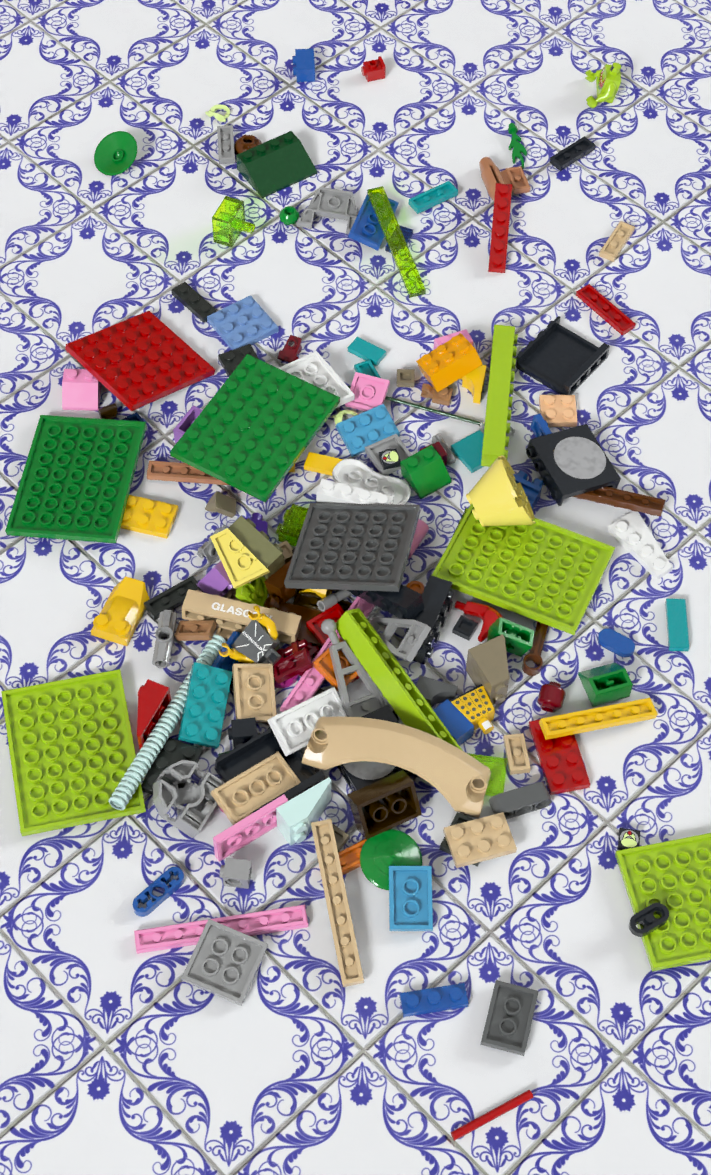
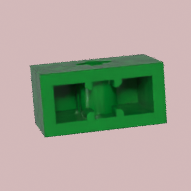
(517, 637)

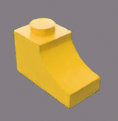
(474, 382)

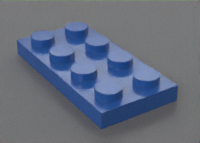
(366, 225)

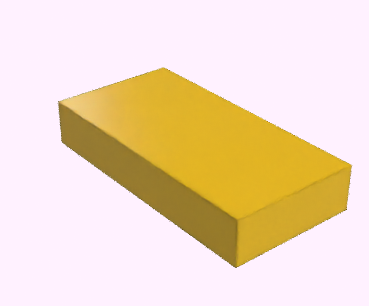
(320, 463)

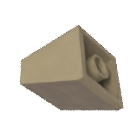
(489, 667)

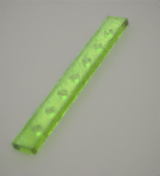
(396, 242)

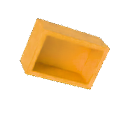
(449, 362)

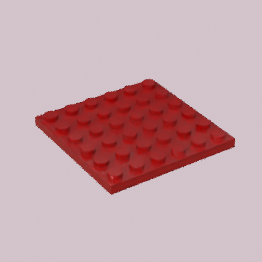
(140, 360)

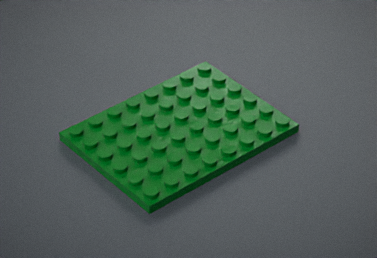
(255, 427)
(77, 479)

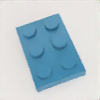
(366, 429)
(410, 898)

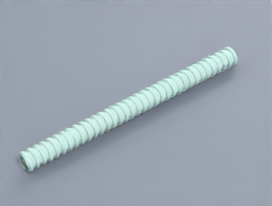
(160, 733)

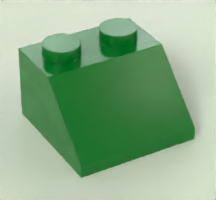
(425, 472)

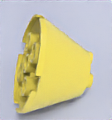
(499, 498)

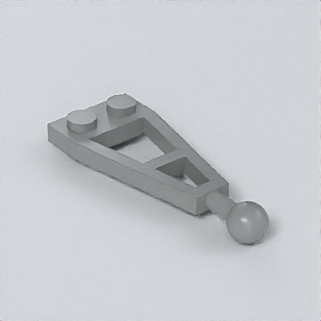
(412, 641)
(362, 705)

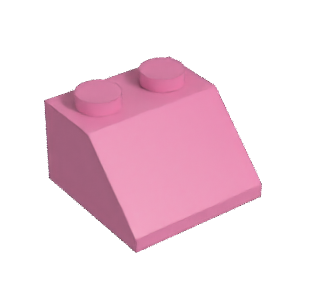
(80, 390)

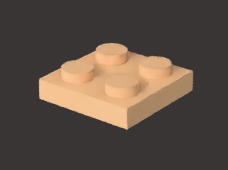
(558, 410)

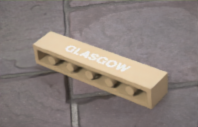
(233, 614)

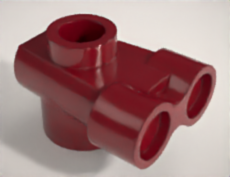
(290, 353)

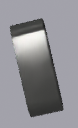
(521, 800)

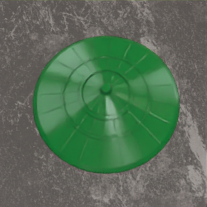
(115, 153)
(387, 850)

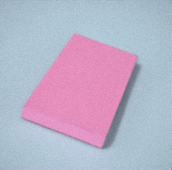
(247, 829)

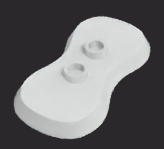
(360, 475)

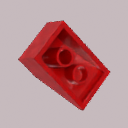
(152, 702)

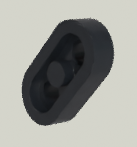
(647, 920)

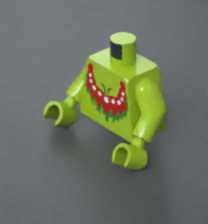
(607, 83)

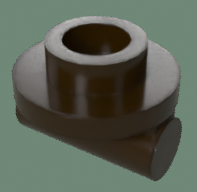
(108, 412)

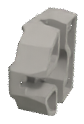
(164, 796)

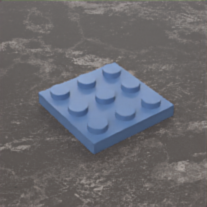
(242, 323)

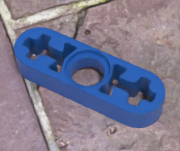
(158, 900)

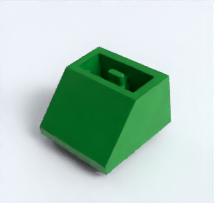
(606, 683)

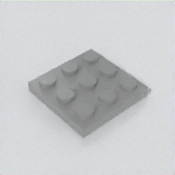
(224, 962)

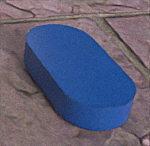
(616, 642)

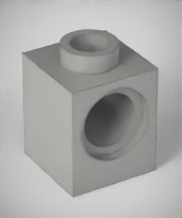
(236, 873)

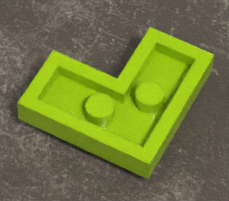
(254, 592)

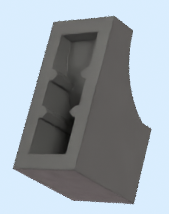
(436, 691)

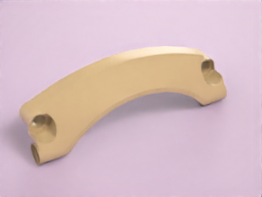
(441, 764)

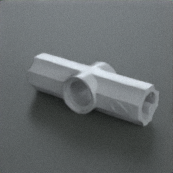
(162, 647)

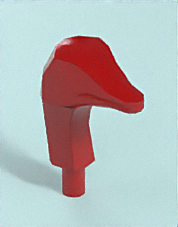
(486, 613)

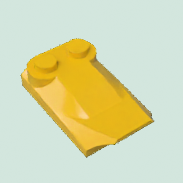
(121, 612)

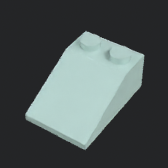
(297, 814)

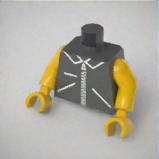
(256, 641)

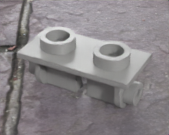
(207, 549)

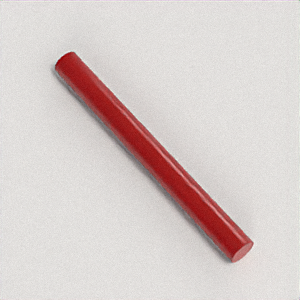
(491, 1115)

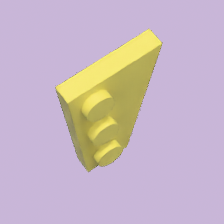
(237, 559)

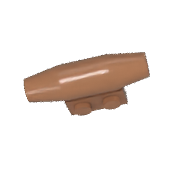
(491, 175)

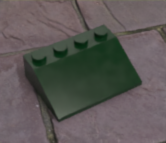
(275, 164)

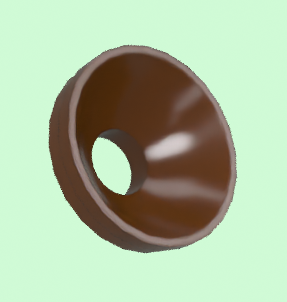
(240, 146)

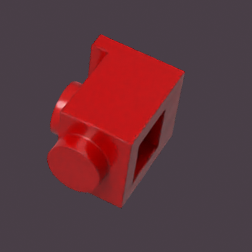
(374, 69)

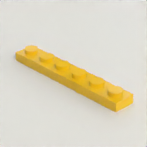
(597, 718)

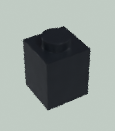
(242, 730)

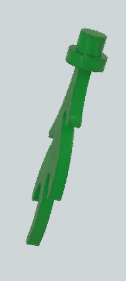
(517, 147)

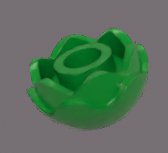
(289, 215)

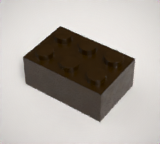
(384, 804)

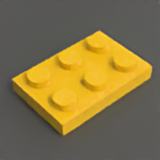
(149, 516)

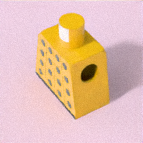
(476, 708)

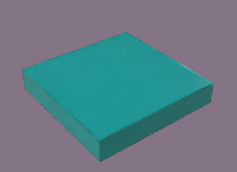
(470, 450)

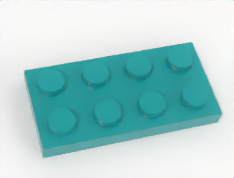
(205, 705)

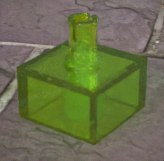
(230, 222)

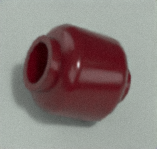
(551, 697)

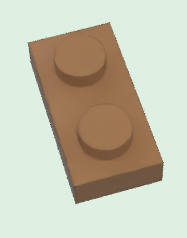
(195, 630)

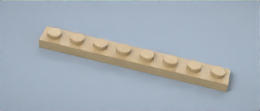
(337, 903)

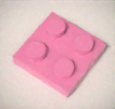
(368, 391)

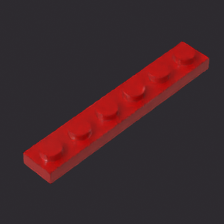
(500, 228)

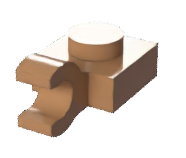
(442, 397)

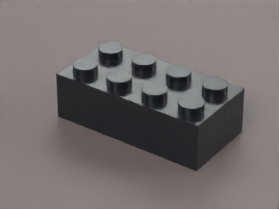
(437, 601)

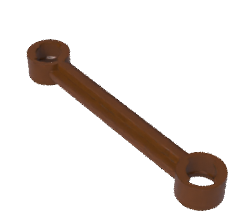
(536, 650)

